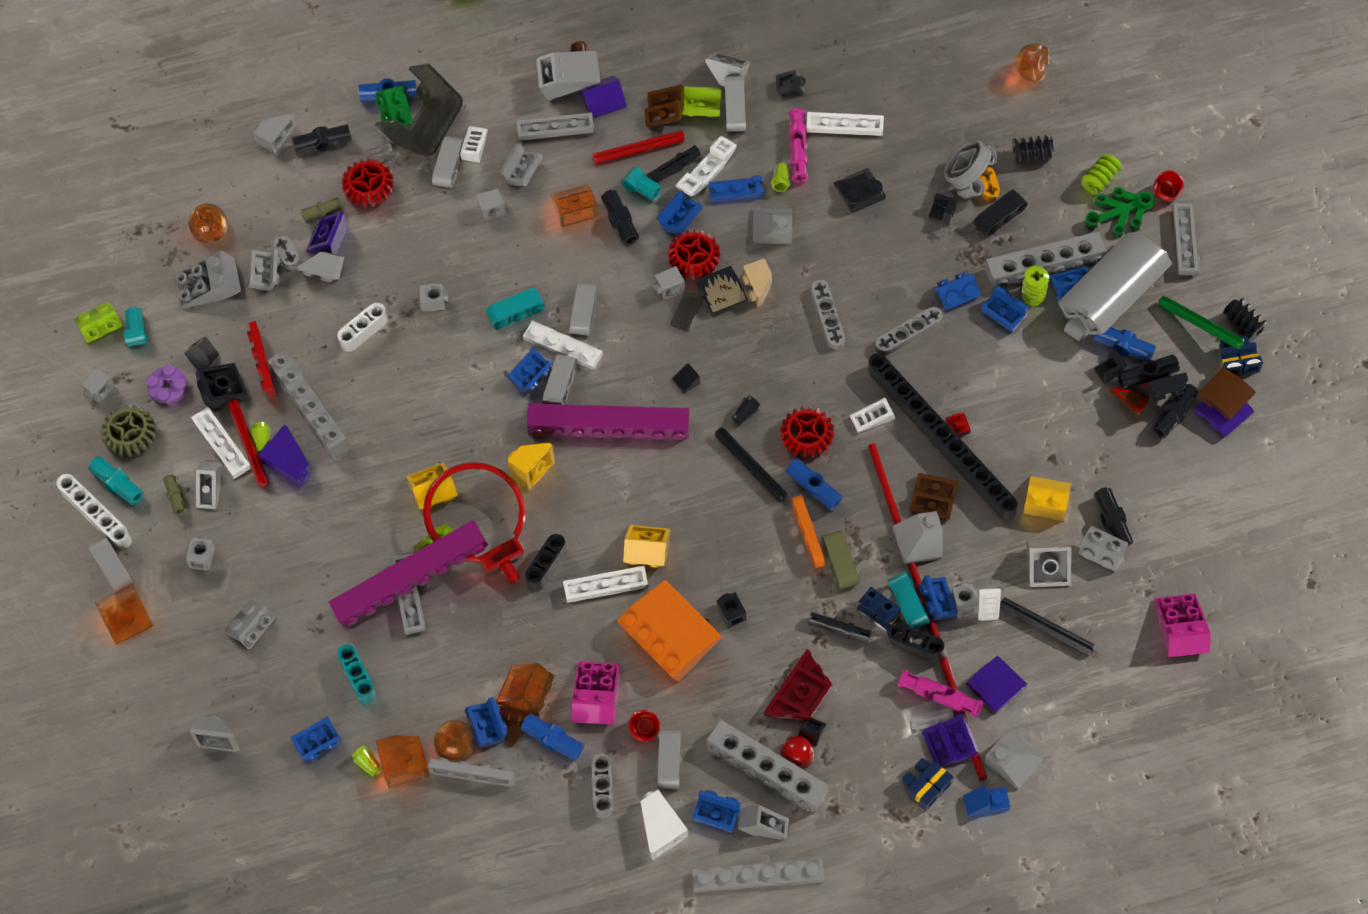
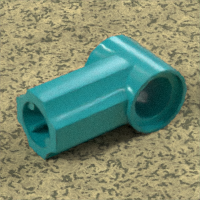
(637, 181)
(135, 331)

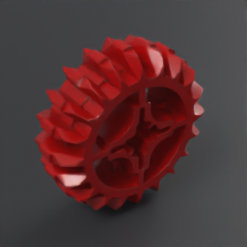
(378, 177)
(701, 261)
(804, 423)

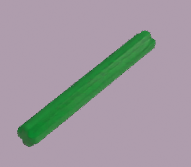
(1201, 322)

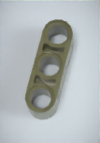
(840, 559)

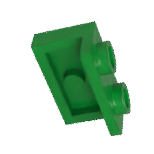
(394, 105)

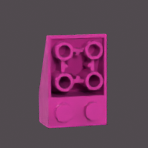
(1182, 625)
(595, 693)

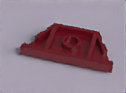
(801, 691)

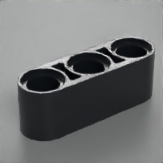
(1000, 213)
(548, 553)
(911, 634)

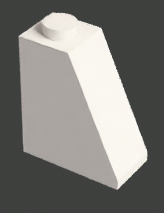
(661, 824)

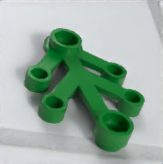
(1122, 209)

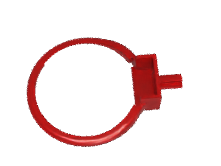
(500, 556)

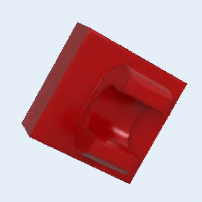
(959, 424)

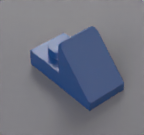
(986, 801)

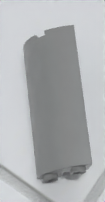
(1115, 282)

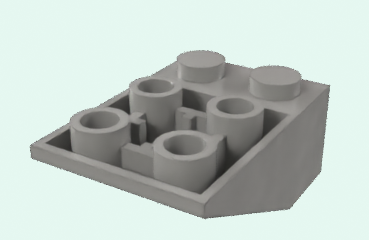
(567, 72)
(208, 281)

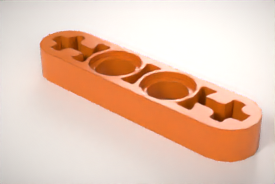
(808, 531)

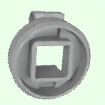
(967, 179)

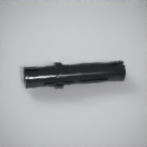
(679, 161)
(840, 627)

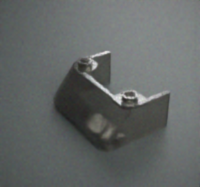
(433, 119)

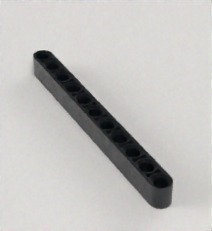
(945, 444)

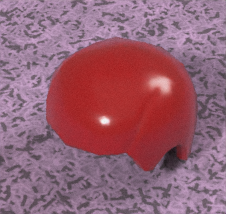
(1168, 185)
(644, 725)
(798, 751)

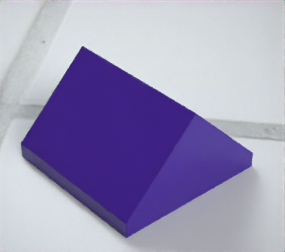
(604, 97)
(328, 234)

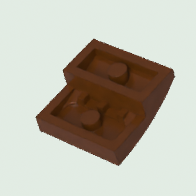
(664, 106)
(1226, 393)
(934, 495)

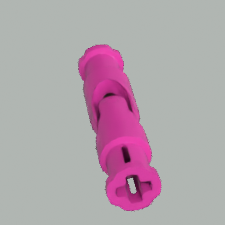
(798, 157)
(955, 699)

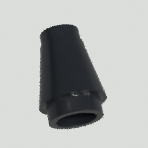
(746, 409)

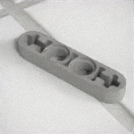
(830, 314)
(906, 328)

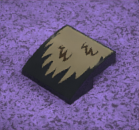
(721, 290)

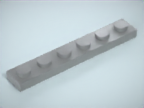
(758, 875)

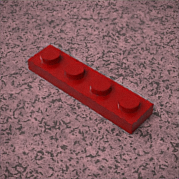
(263, 367)

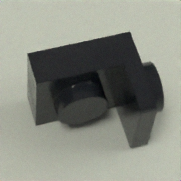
(790, 81)

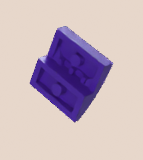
(1219, 422)
(996, 684)
(950, 741)

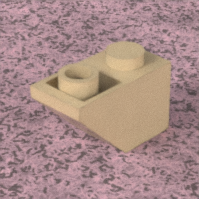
(758, 279)

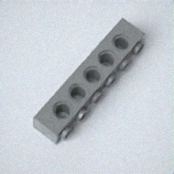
(1052, 252)
(308, 404)
(724, 734)

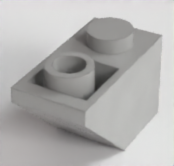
(324, 265)

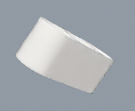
(365, 318)

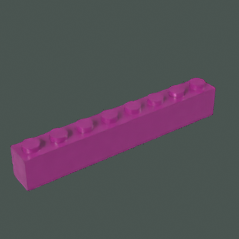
(608, 421)
(408, 573)

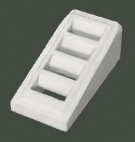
(473, 156)
(882, 419)
(989, 604)

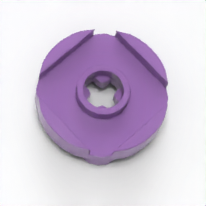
(160, 377)

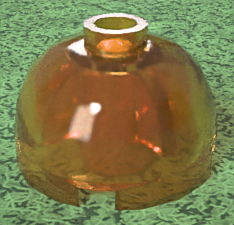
(1032, 61)
(207, 223)
(454, 741)

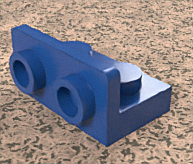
(1066, 280)

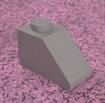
(274, 131)
(208, 484)
(763, 822)

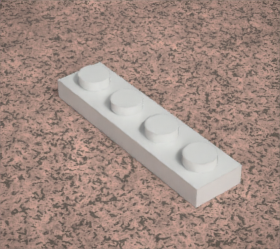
(845, 123)
(562, 344)
(221, 443)
(605, 584)

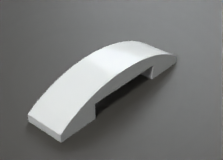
(708, 168)

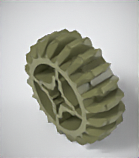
(124, 424)

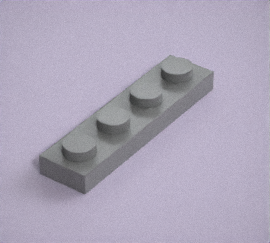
(555, 126)
(1185, 239)
(410, 606)
(463, 770)

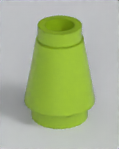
(780, 179)
(261, 435)
(365, 759)

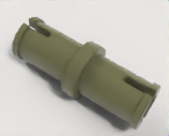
(321, 209)
(174, 494)

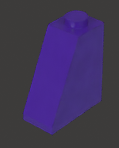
(286, 458)

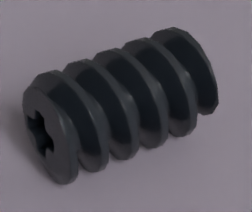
(1033, 148)
(1245, 318)

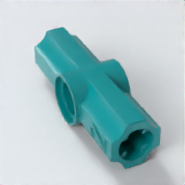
(116, 480)

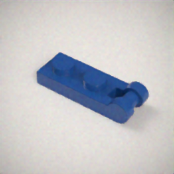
(736, 189)

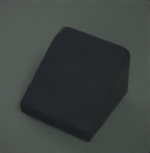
(686, 378)
(812, 731)

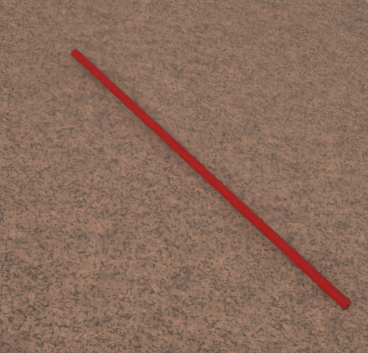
(917, 580)

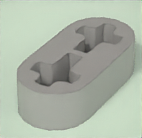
(290, 250)

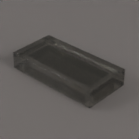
(687, 311)

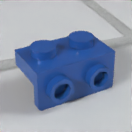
(679, 213)
(957, 291)
(1005, 309)
(529, 370)
(938, 598)
(486, 723)
(315, 738)
(717, 811)

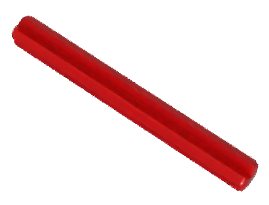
(638, 147)
(248, 443)

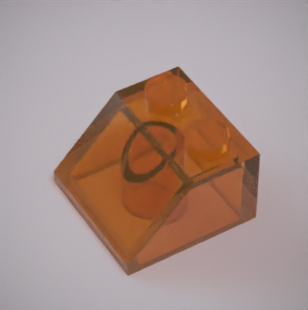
(575, 205)
(124, 614)
(525, 688)
(402, 759)

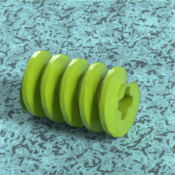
(1101, 173)
(1034, 285)

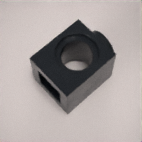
(731, 618)

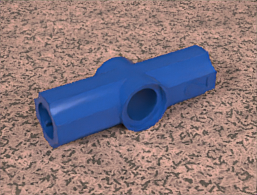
(368, 91)
(1126, 343)
(822, 492)
(552, 737)

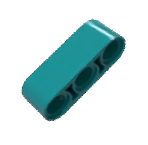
(515, 308)
(909, 600)
(360, 682)

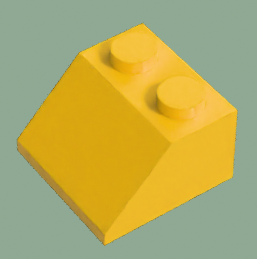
(530, 463)
(422, 480)
(1047, 498)
(646, 546)

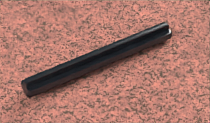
(751, 464)
(1047, 626)

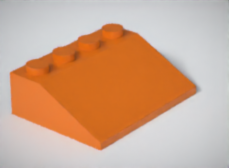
(670, 629)

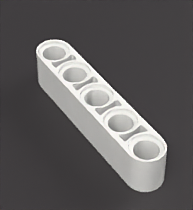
(97, 519)

